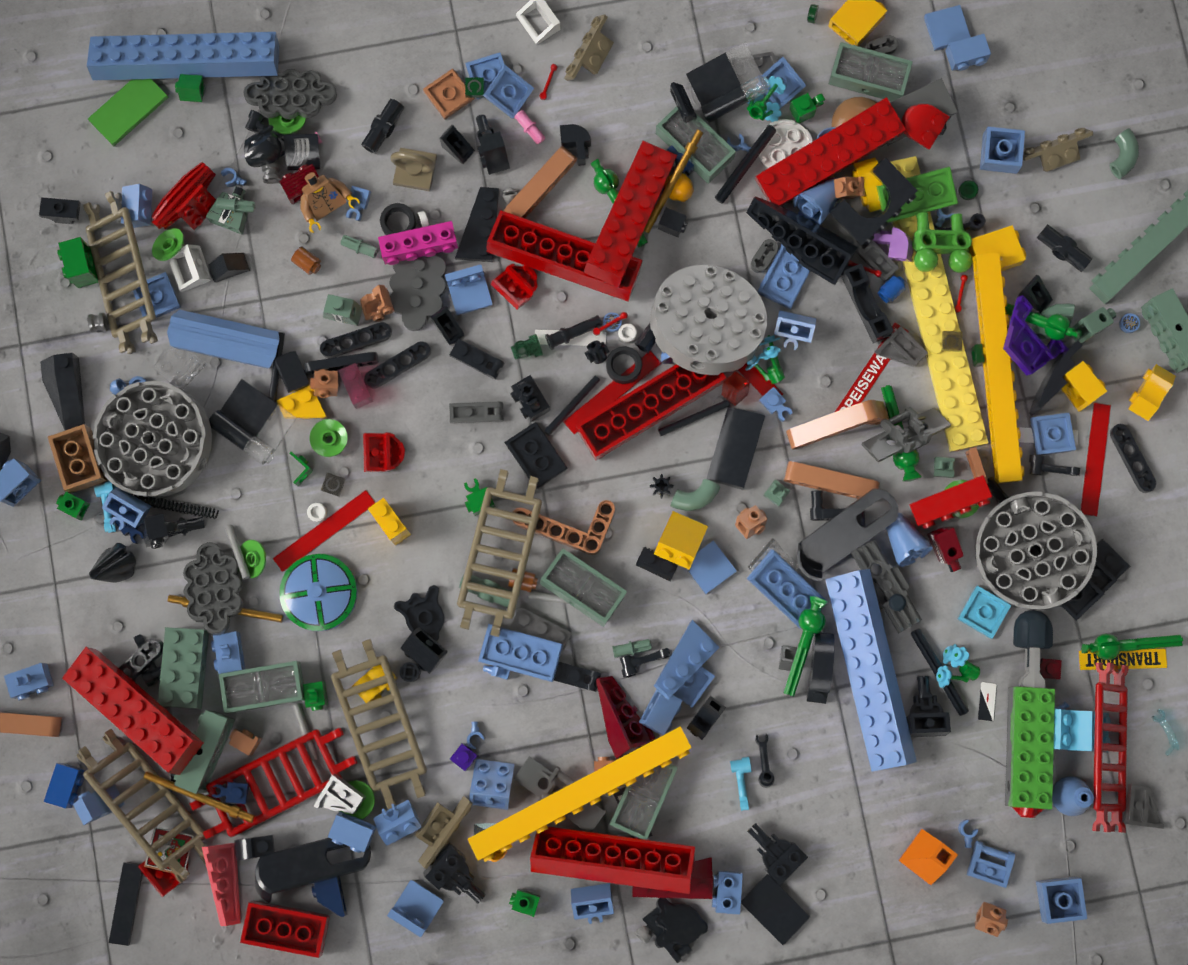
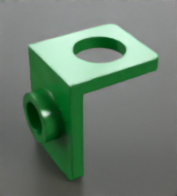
(305, 473)

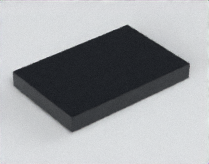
(536, 454)
(775, 909)

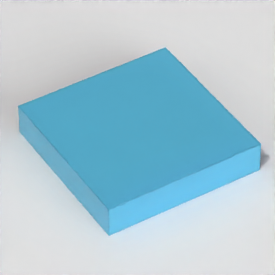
(984, 612)

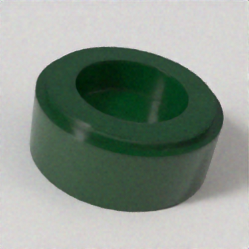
(812, 14)
(968, 190)

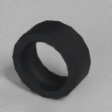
(396, 207)
(620, 351)

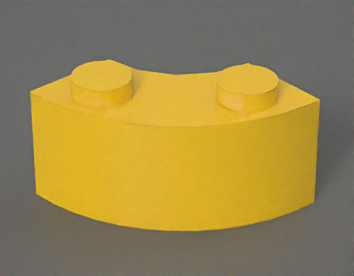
(871, 197)
(1151, 392)

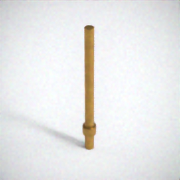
(691, 147)
(244, 612)
(234, 811)

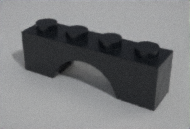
(862, 297)

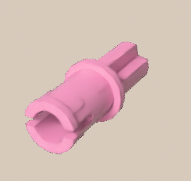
(529, 127)

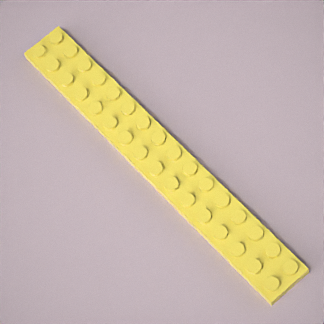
(934, 315)

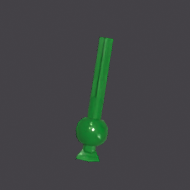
(606, 182)
(1055, 326)
(902, 461)
(811, 622)
(1108, 646)

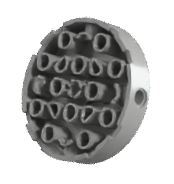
(708, 319)
(179, 444)
(1065, 546)

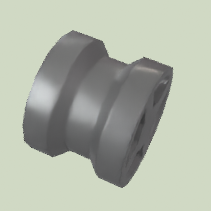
(271, 173)
(97, 322)

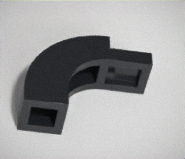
(821, 667)

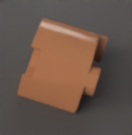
(377, 304)

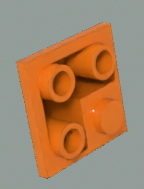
(927, 857)

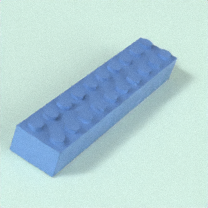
(183, 54)
(870, 670)

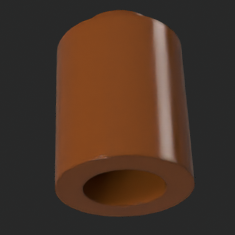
(306, 261)
(529, 581)

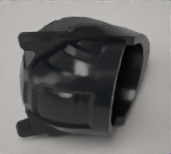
(262, 148)

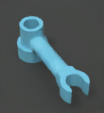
(103, 492)
(740, 767)

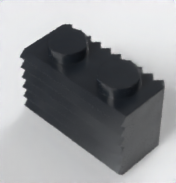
(656, 564)
(423, 650)

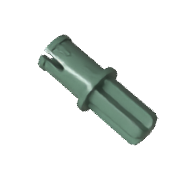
(235, 205)
(359, 246)
(631, 648)

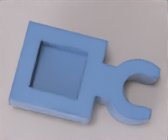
(363, 196)
(774, 402)

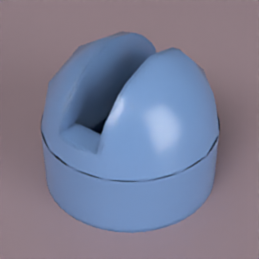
(117, 386)

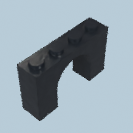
(899, 192)

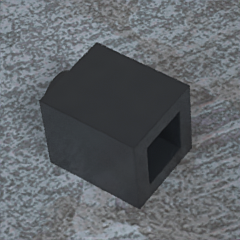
(672, 222)

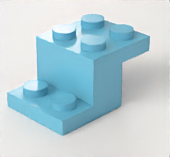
(1076, 730)

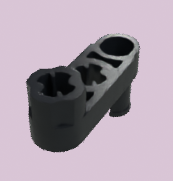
(819, 513)

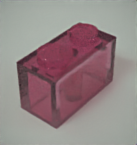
(355, 385)

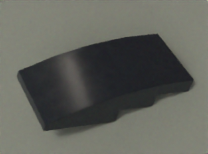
(1054, 379)
(1107, 570)

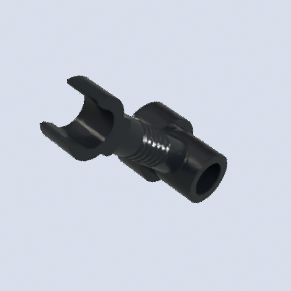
(255, 122)
(970, 225)
(1037, 467)
(629, 664)
(153, 673)
(765, 764)

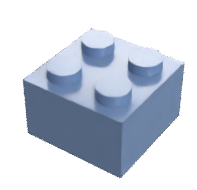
(1002, 150)
(16, 481)
(1061, 900)

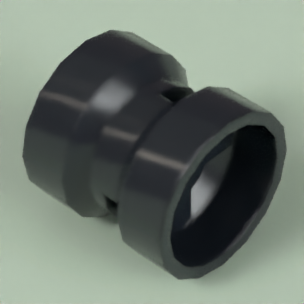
(413, 672)

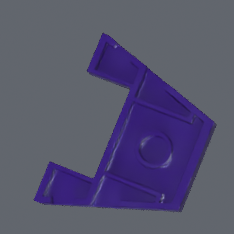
(1024, 345)

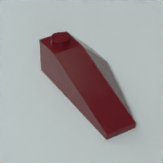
(621, 720)

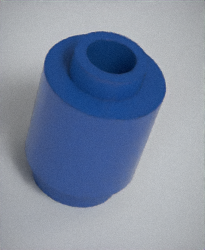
(892, 289)

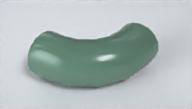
(1128, 154)
(1064, 309)
(698, 499)

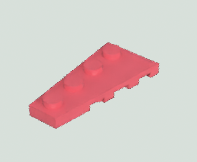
(223, 877)

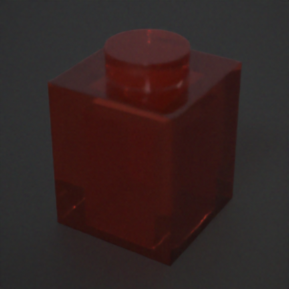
(735, 388)

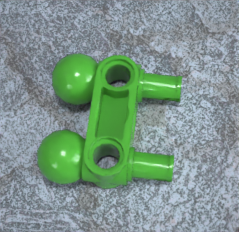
(941, 243)

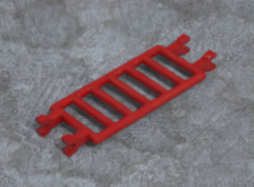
(264, 762)
(1103, 808)

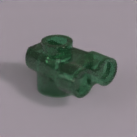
(531, 347)

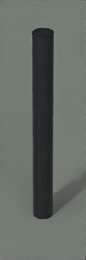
(275, 373)
(572, 405)
(694, 417)

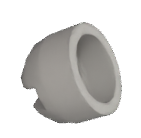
(508, 198)
(644, 934)

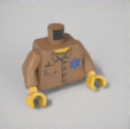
(322, 197)

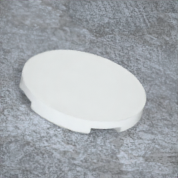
(787, 140)

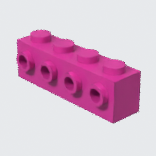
(418, 243)

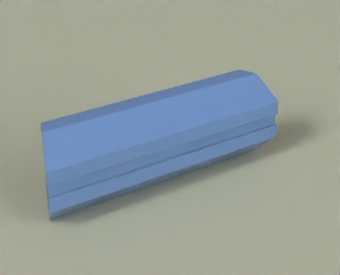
(223, 338)

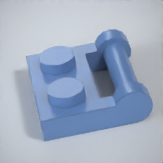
(988, 870)

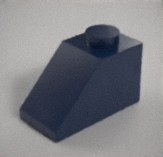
(330, 895)

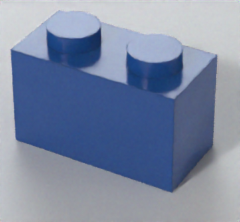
(64, 785)

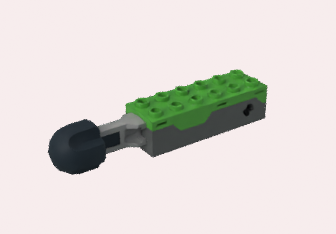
(1030, 723)

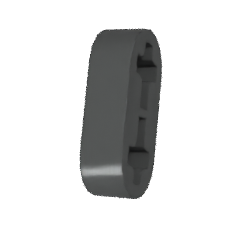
(880, 42)
(767, 258)

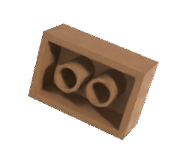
(76, 459)

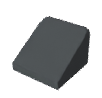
(787, 657)

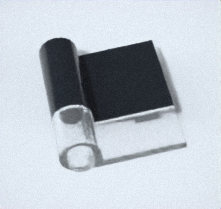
(727, 82)
(252, 422)

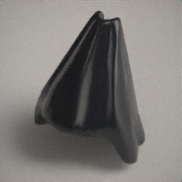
(114, 565)

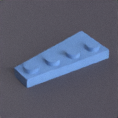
(689, 655)

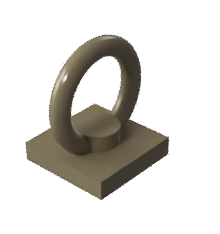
(413, 168)

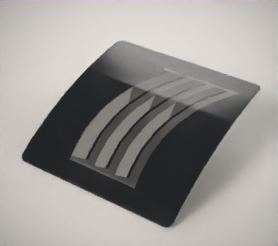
(301, 150)

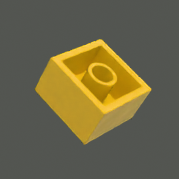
(1082, 386)

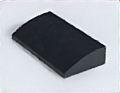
(735, 447)

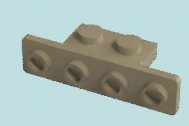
(592, 51)
(1059, 151)
(439, 827)

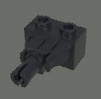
(491, 147)
(530, 398)
(157, 530)
(926, 714)
(780, 856)
(451, 871)

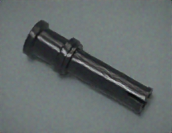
(564, 335)

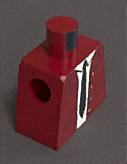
(944, 540)

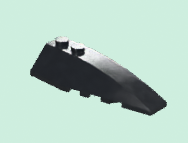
(808, 241)

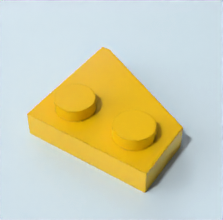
(303, 404)

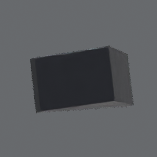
(456, 144)
(228, 265)
(1037, 294)
(447, 325)

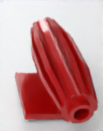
(186, 199)

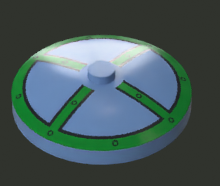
(318, 592)

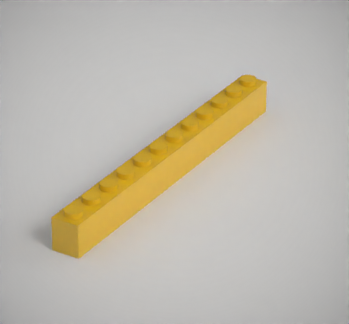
(997, 368)
(579, 793)

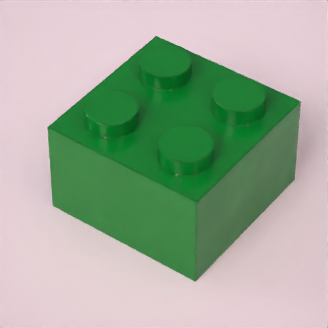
(77, 262)

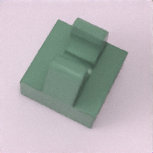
(944, 467)
(776, 493)

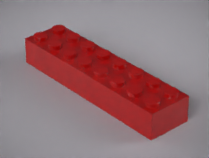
(831, 153)
(630, 214)
(554, 253)
(644, 408)
(133, 711)
(613, 859)

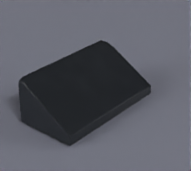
(682, 102)
(291, 371)

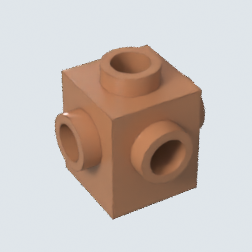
(324, 383)
(751, 521)
(991, 919)

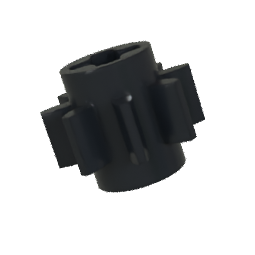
(597, 352)
(665, 483)

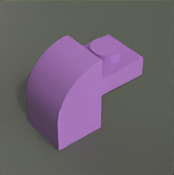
(899, 242)

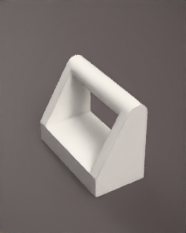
(546, 13)
(196, 265)

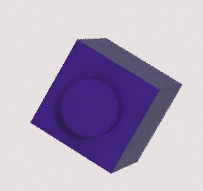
(464, 757)

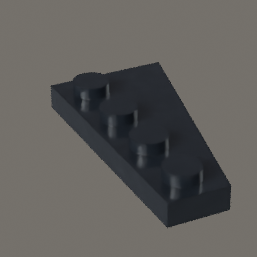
(479, 226)

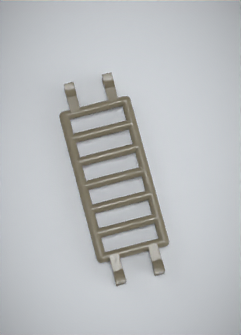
(96, 223)
(477, 547)
(355, 731)
(93, 767)

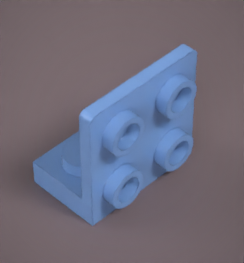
(468, 289)
(491, 784)
(416, 908)

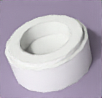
(423, 220)
(627, 333)
(317, 512)

